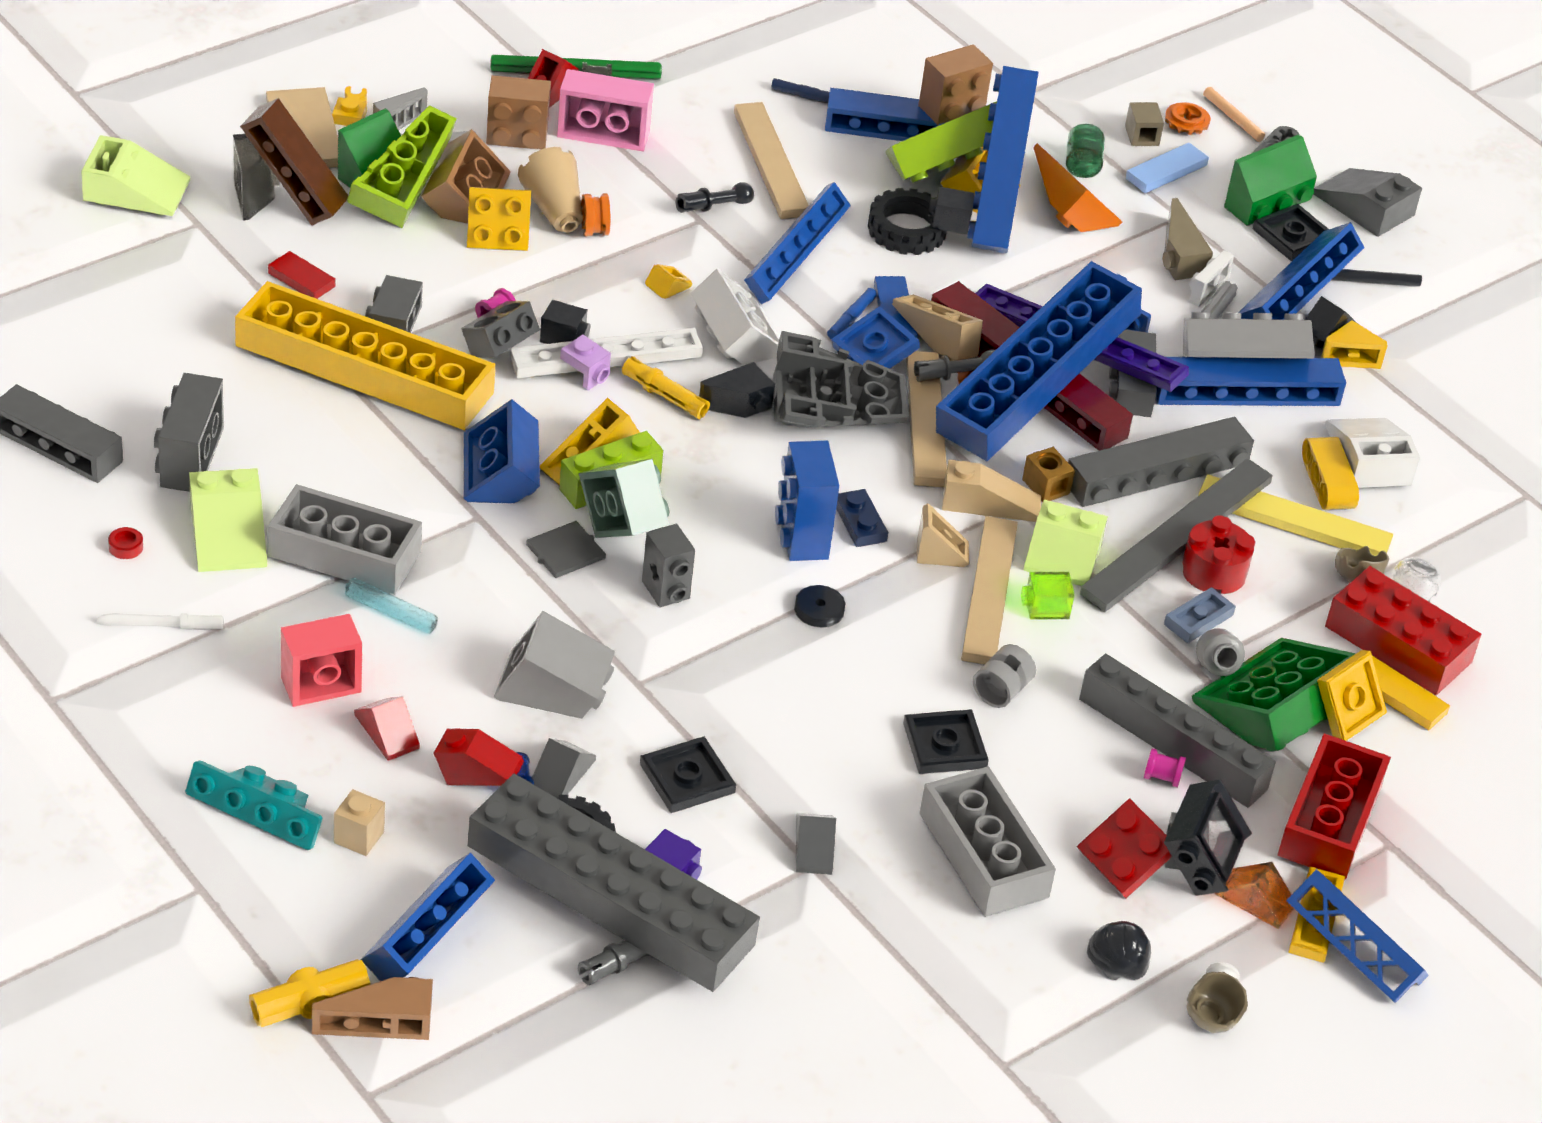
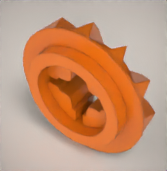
(1197, 118)

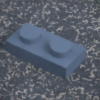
(1199, 615)

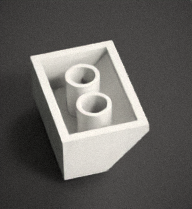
(735, 319)

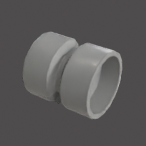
(1004, 675)

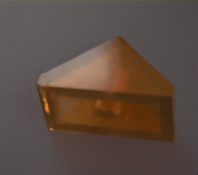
(1259, 892)

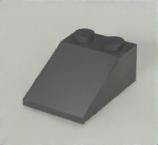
(1371, 198)

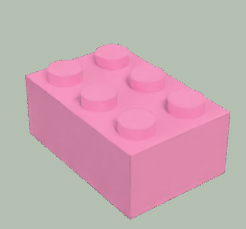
(605, 110)

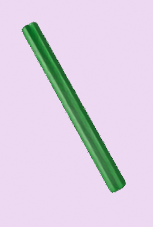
(620, 68)

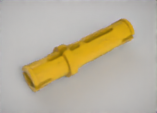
(655, 381)

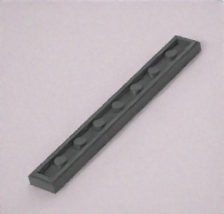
(1171, 537)

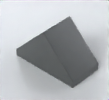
(561, 767)
(815, 843)

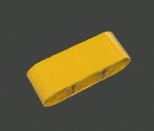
(1330, 473)

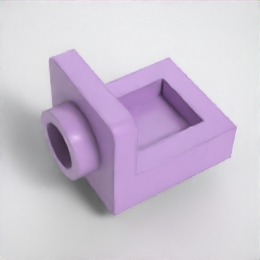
(588, 359)

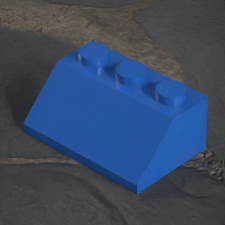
(502, 456)

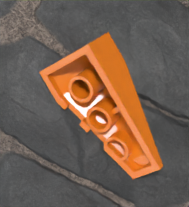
(1071, 198)

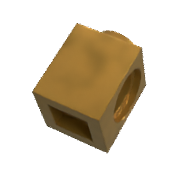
(1048, 474)

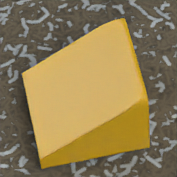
(667, 281)

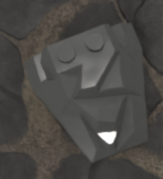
(830, 390)

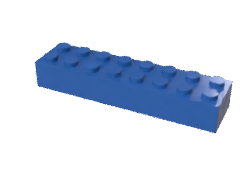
(1038, 361)

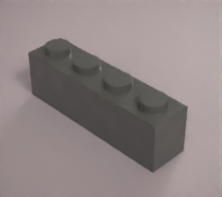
(59, 434)

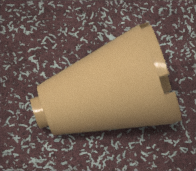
(554, 186)

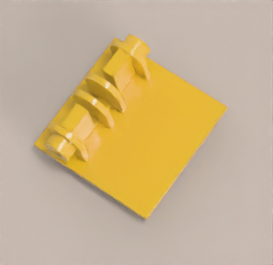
(498, 218)

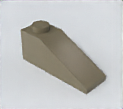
(1184, 244)

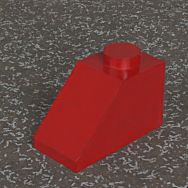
(553, 69)
(475, 758)

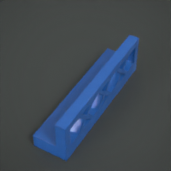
(1364, 924)

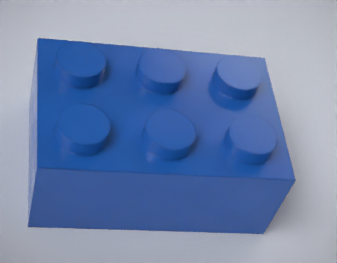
(807, 500)

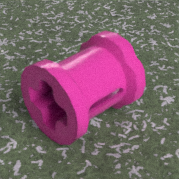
(500, 296)
(1164, 767)

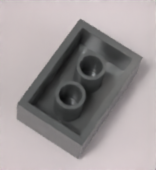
(189, 430)

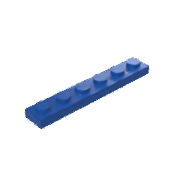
(797, 243)

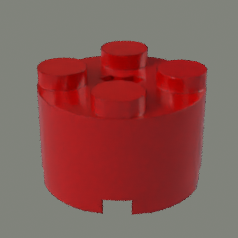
(1218, 555)

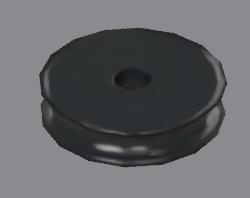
(819, 606)

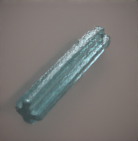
(391, 605)

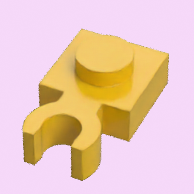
(351, 108)

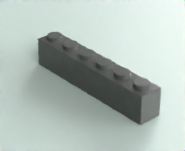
(1159, 461)
(1176, 729)

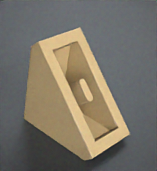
(939, 541)

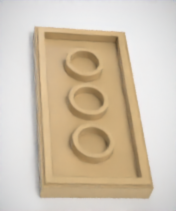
(314, 117)

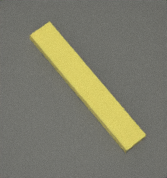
(1310, 522)

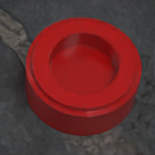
(125, 543)

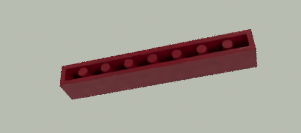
(1078, 406)

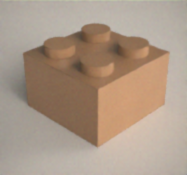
(955, 83)
(518, 112)

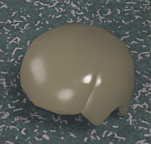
(1352, 562)
(1217, 1002)

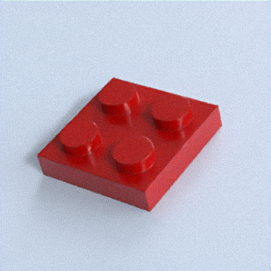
(1126, 848)

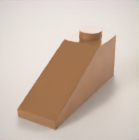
(381, 1010)

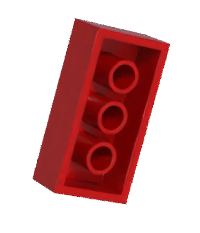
(1403, 630)
(1334, 806)

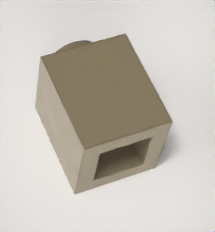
(1144, 124)

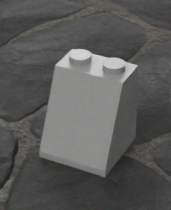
(556, 669)

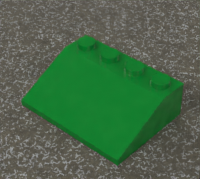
(1272, 693)

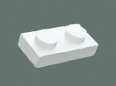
(1210, 278)

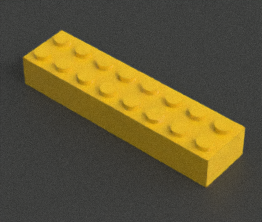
(365, 355)

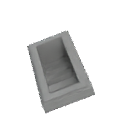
(400, 103)

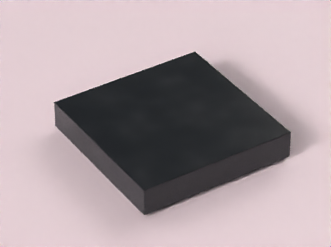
(1289, 230)
(945, 741)
(687, 774)

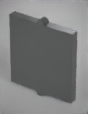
(566, 549)

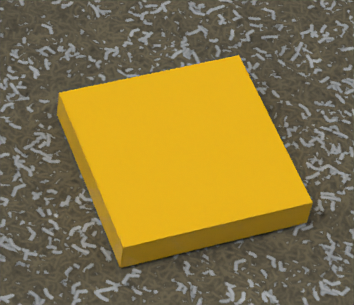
(1352, 695)

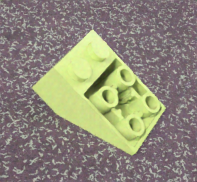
(131, 178)

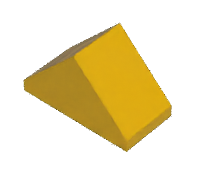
(1355, 347)

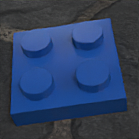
(877, 339)

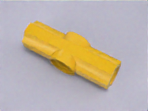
(304, 989)

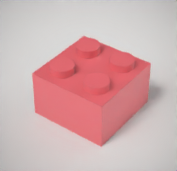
(321, 660)

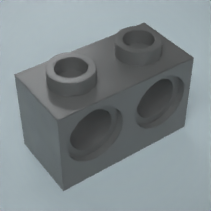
(500, 329)

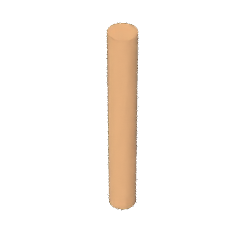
(1234, 114)

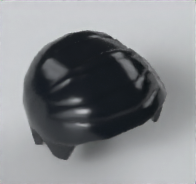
(1120, 950)

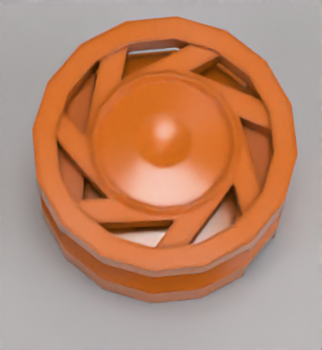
(596, 214)

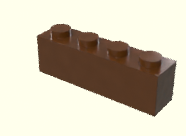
(294, 161)

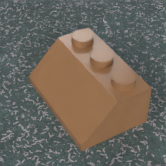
(463, 165)

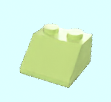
(1066, 541)

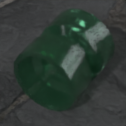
(1085, 150)

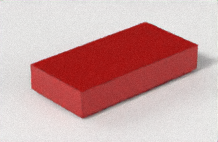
(301, 275)

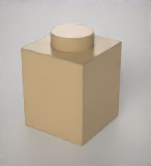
(359, 822)

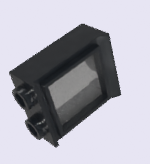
(1207, 837)

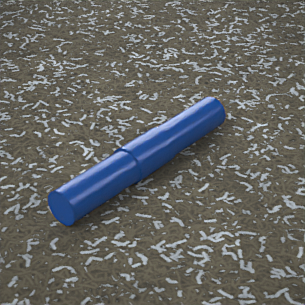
(852, 313)

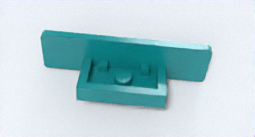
(258, 800)

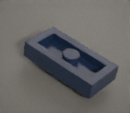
(861, 518)

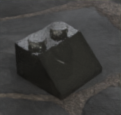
(251, 178)

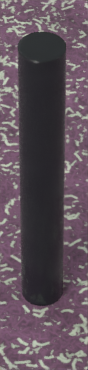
(1379, 277)

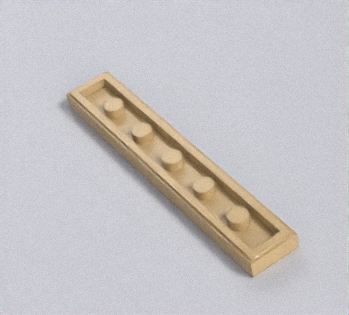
(771, 159)
(926, 444)
(989, 590)

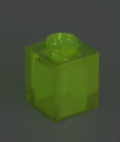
(1048, 595)

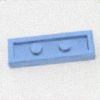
(1167, 167)

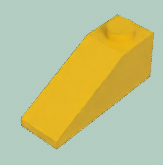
(600, 428)

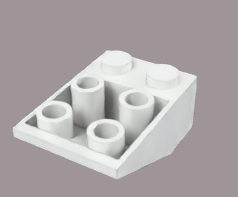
(1376, 451)

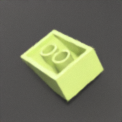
(227, 519)

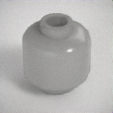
(1220, 652)

